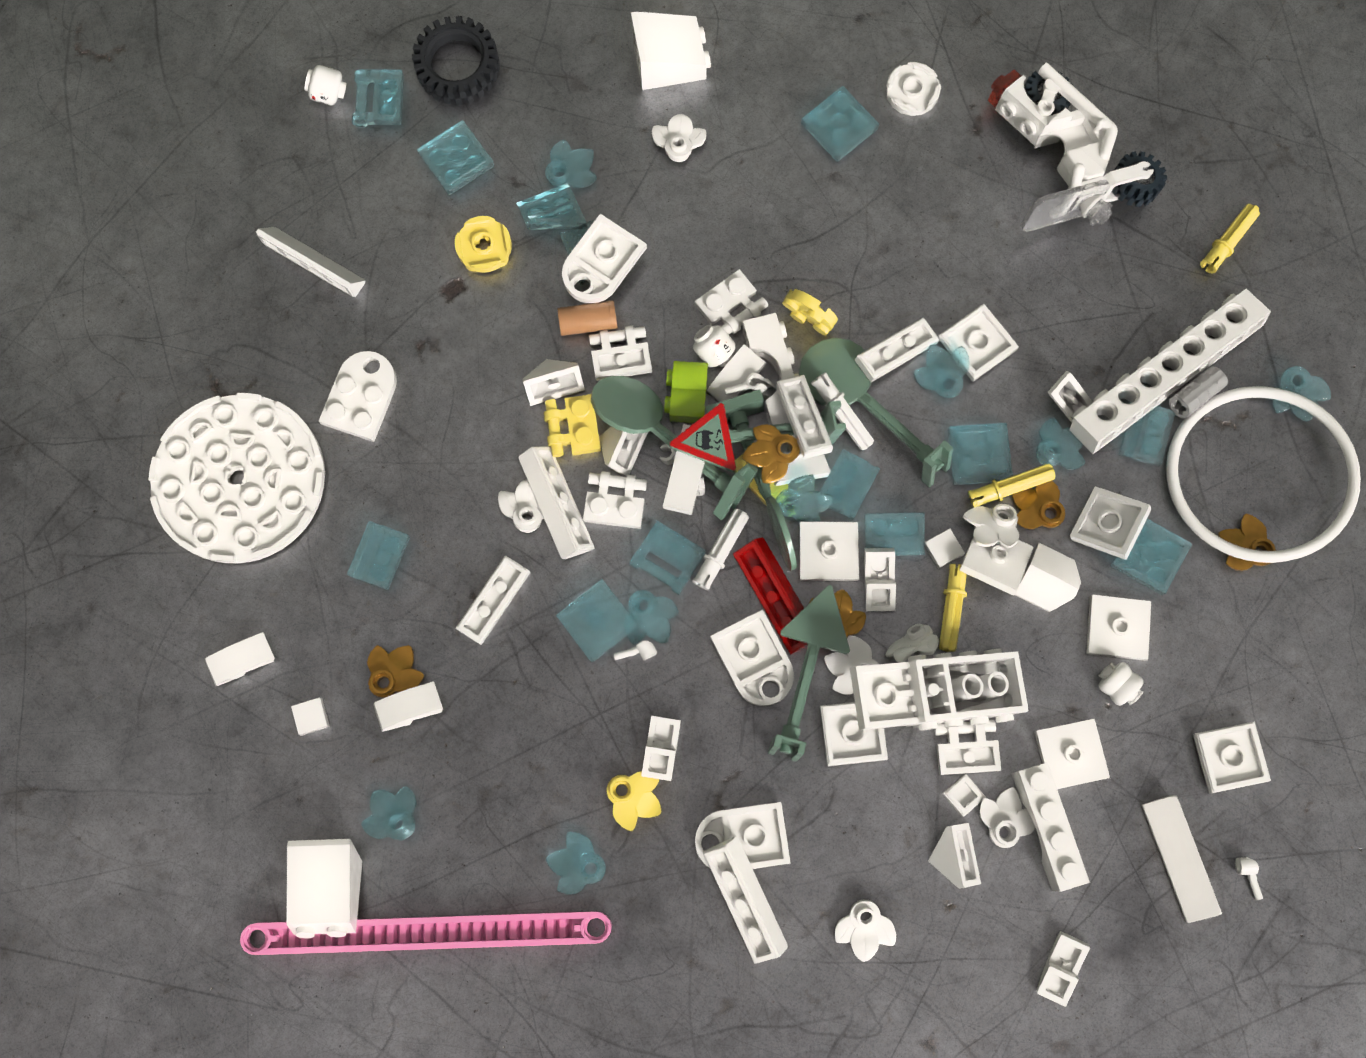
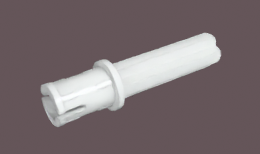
(845, 414)
(721, 549)

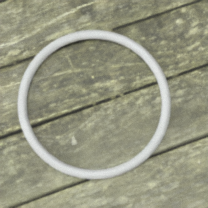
(1226, 547)

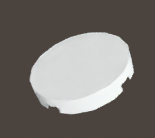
(913, 89)

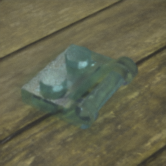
(386, 97)
(674, 550)

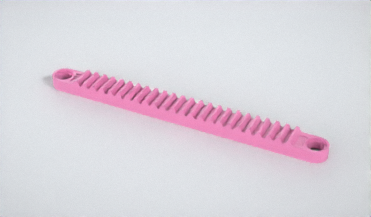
(435, 933)

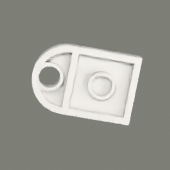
(602, 259)
(360, 398)
(754, 657)
(757, 828)

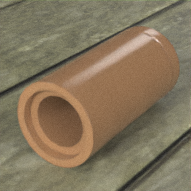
(587, 318)

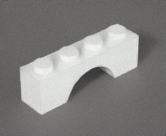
(766, 339)
(1058, 846)

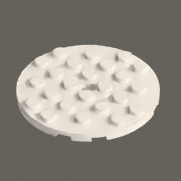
(236, 520)

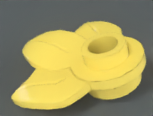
(637, 802)

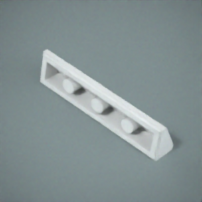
(311, 260)
(556, 502)
(1181, 859)
(746, 900)

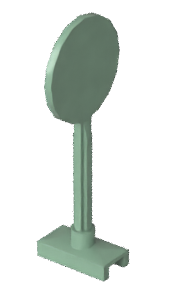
(837, 359)
(637, 409)
(737, 411)

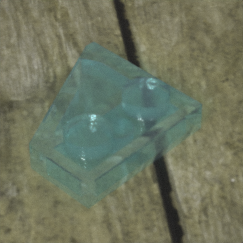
(552, 210)

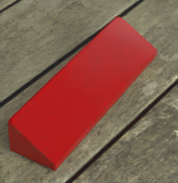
(770, 587)

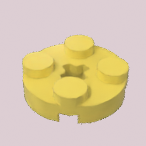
(483, 260)
(807, 308)

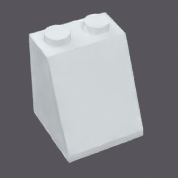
(668, 49)
(322, 887)

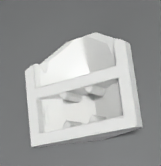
(1049, 579)

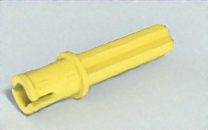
(1224, 246)
(1011, 485)
(953, 608)

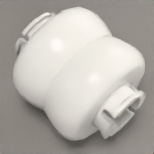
(1121, 683)

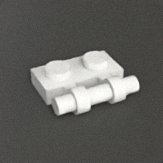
(728, 296)
(622, 360)
(615, 509)
(967, 756)

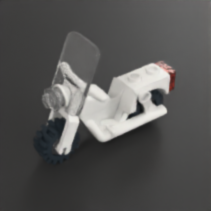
(1088, 135)

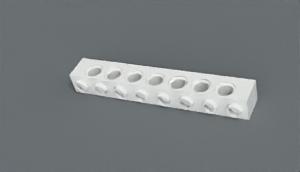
(1096, 433)

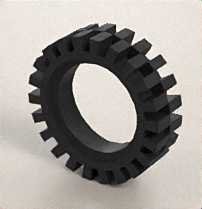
(456, 31)

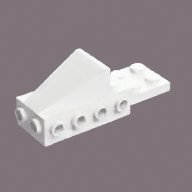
(940, 690)

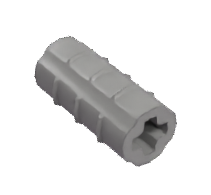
(1198, 392)

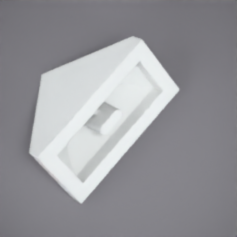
(553, 380)
(1069, 395)
(621, 449)
(956, 856)

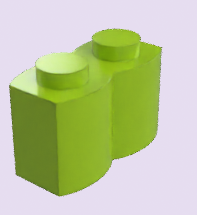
(687, 391)

